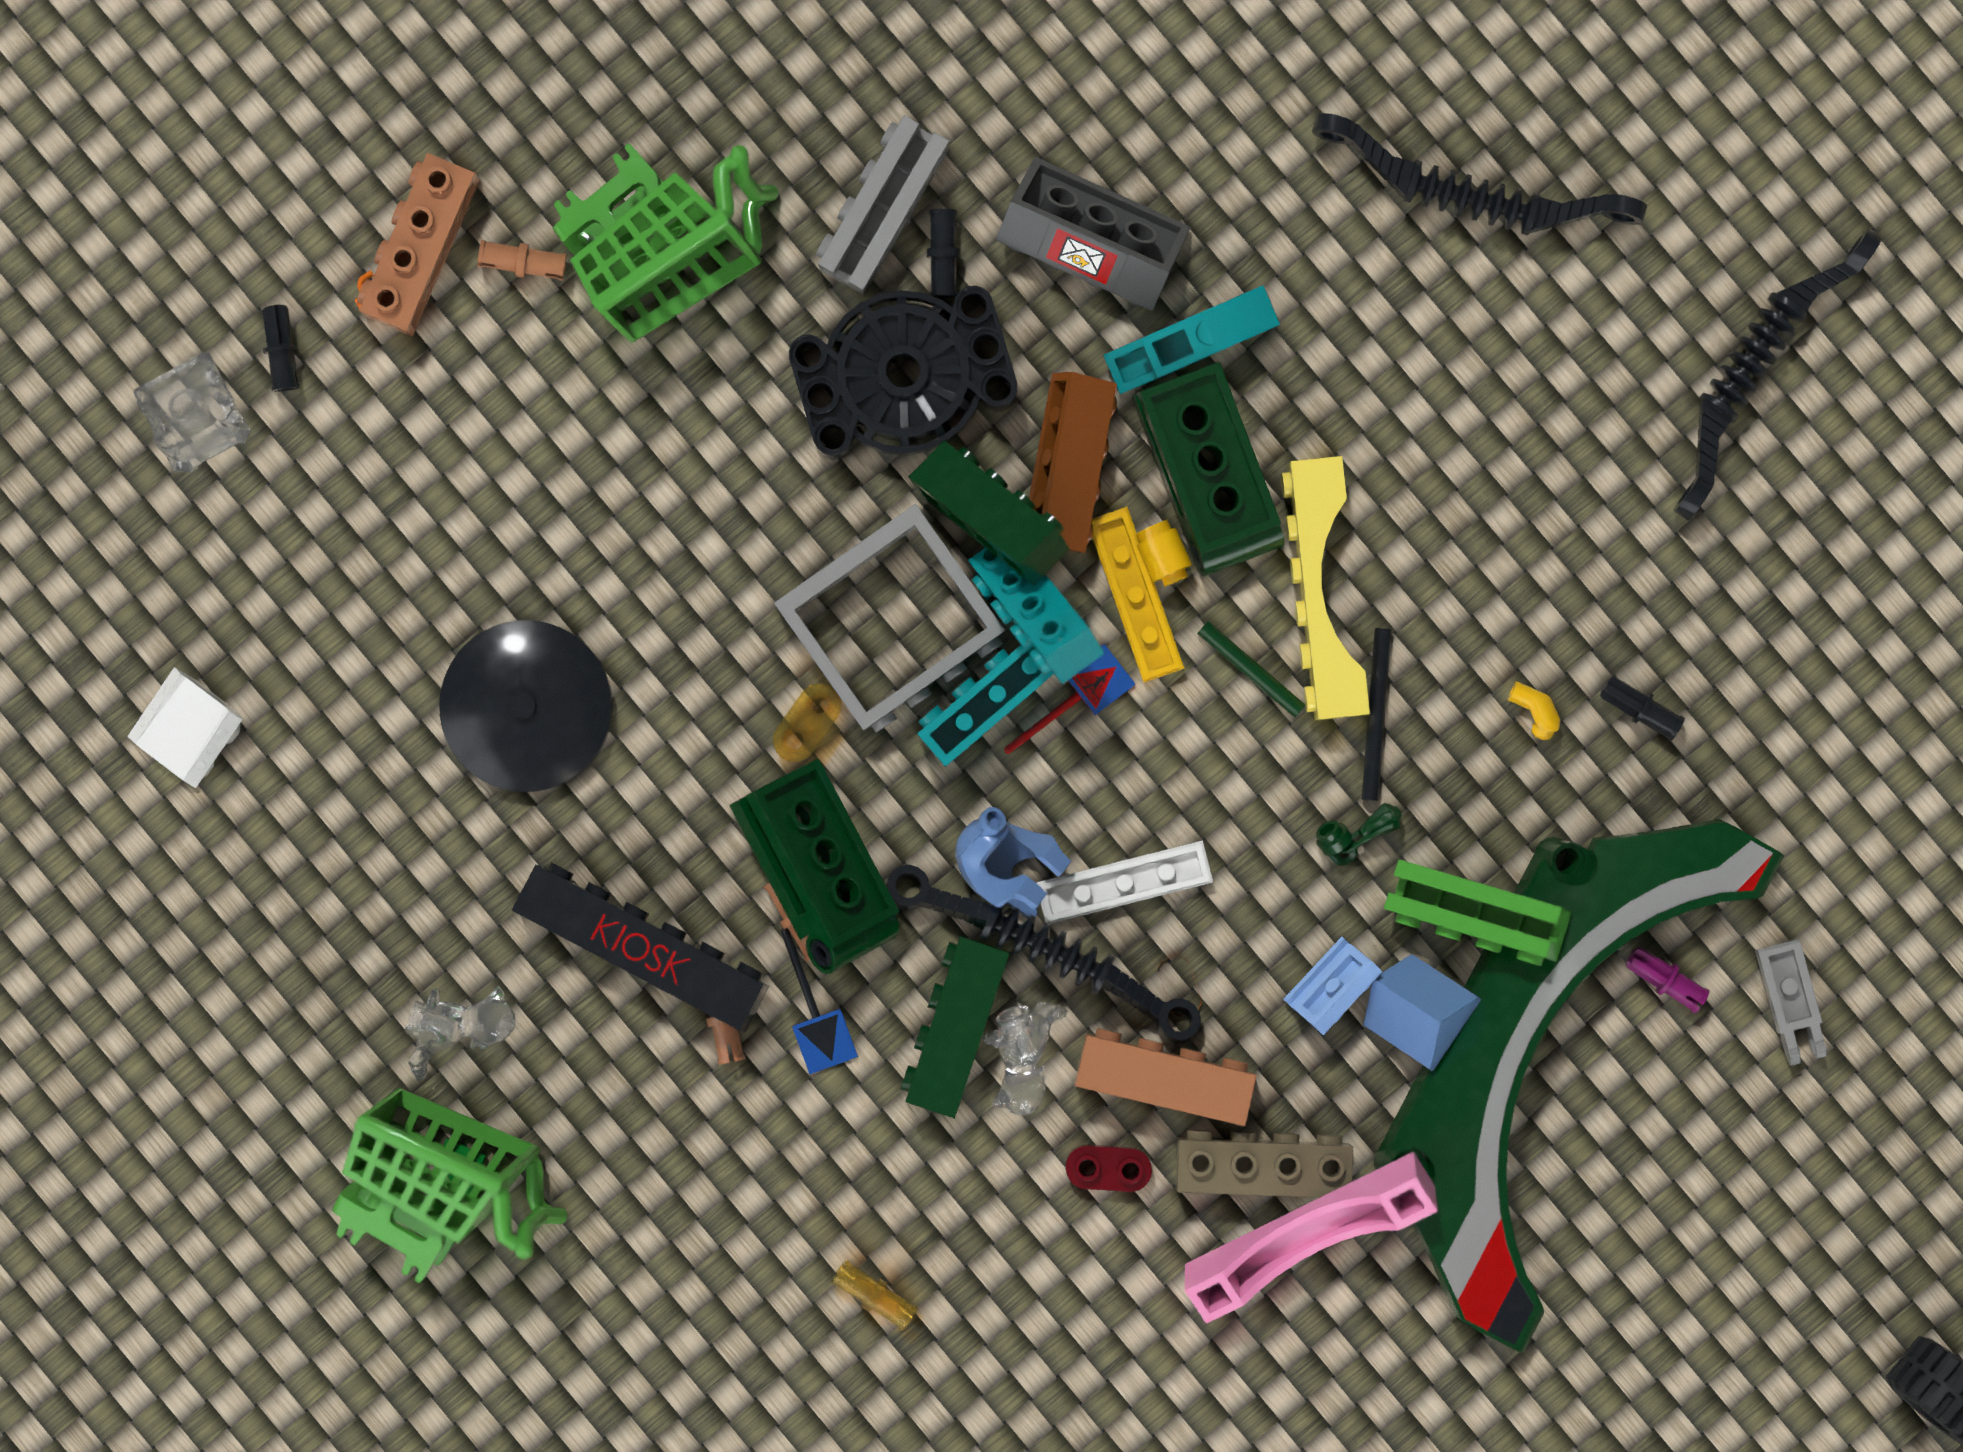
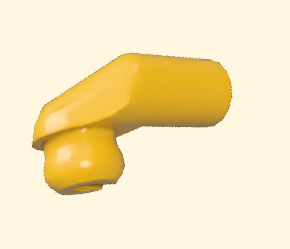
(1541, 707)

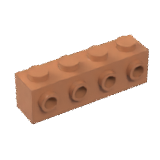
(419, 243)
(1164, 1078)

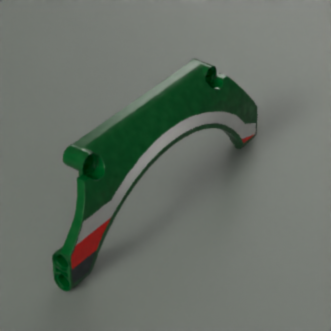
(1465, 1107)

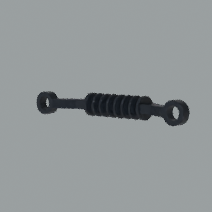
(1407, 180)
(1717, 410)
(1103, 974)

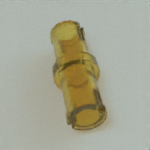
(874, 1294)

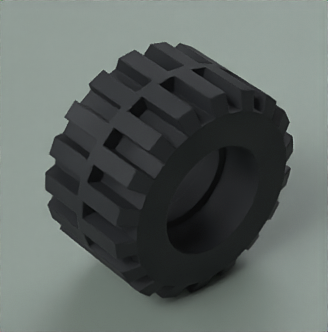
(1932, 1384)

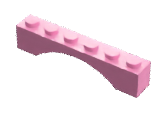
(1374, 1203)

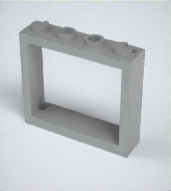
(849, 562)

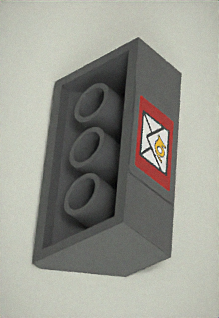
(1092, 233)

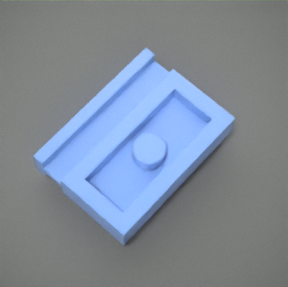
(1332, 985)

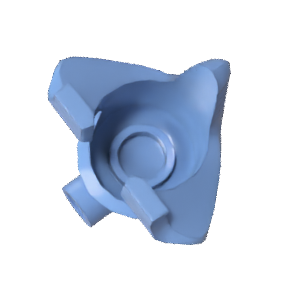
(990, 851)

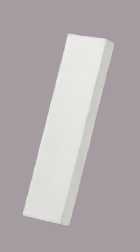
(1125, 882)

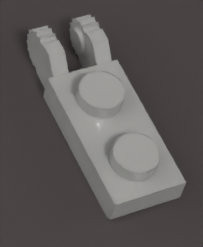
(1791, 997)

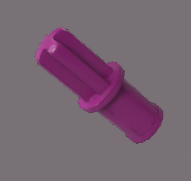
(1667, 979)

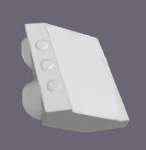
(186, 727)

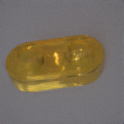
(806, 722)

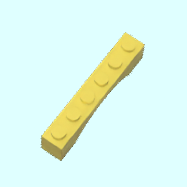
(1335, 677)

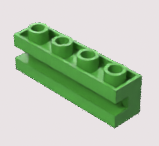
(1478, 911)

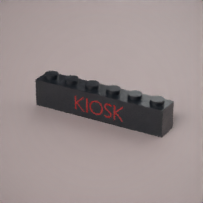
(640, 947)

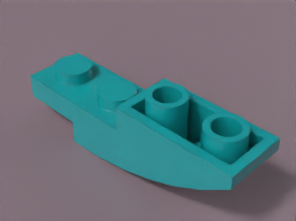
(1192, 339)

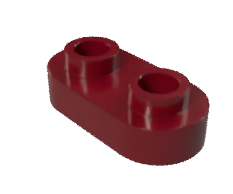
(1108, 1170)

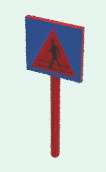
(1096, 685)

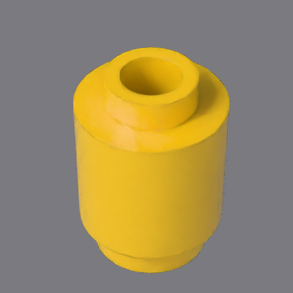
(1163, 553)

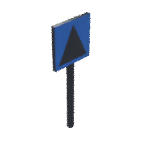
(825, 1037)

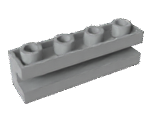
(883, 204)

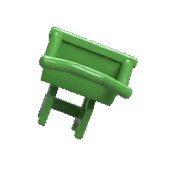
(624, 265)
(388, 1184)

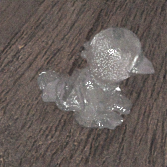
(445, 1023)
(1021, 1044)

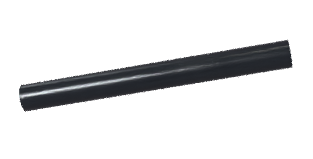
(1376, 718)

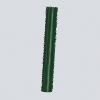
(1251, 669)

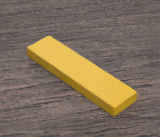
(1135, 595)

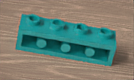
(1040, 617)
(981, 703)

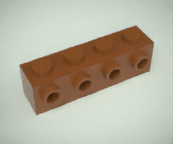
(1072, 453)

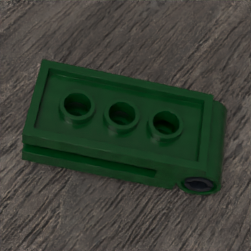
(1215, 536)
(818, 866)

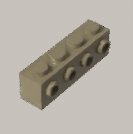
(1262, 1166)

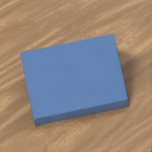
(1418, 1009)

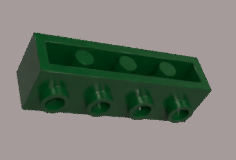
(990, 512)
(956, 1027)

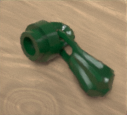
(1336, 838)

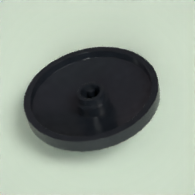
(526, 706)

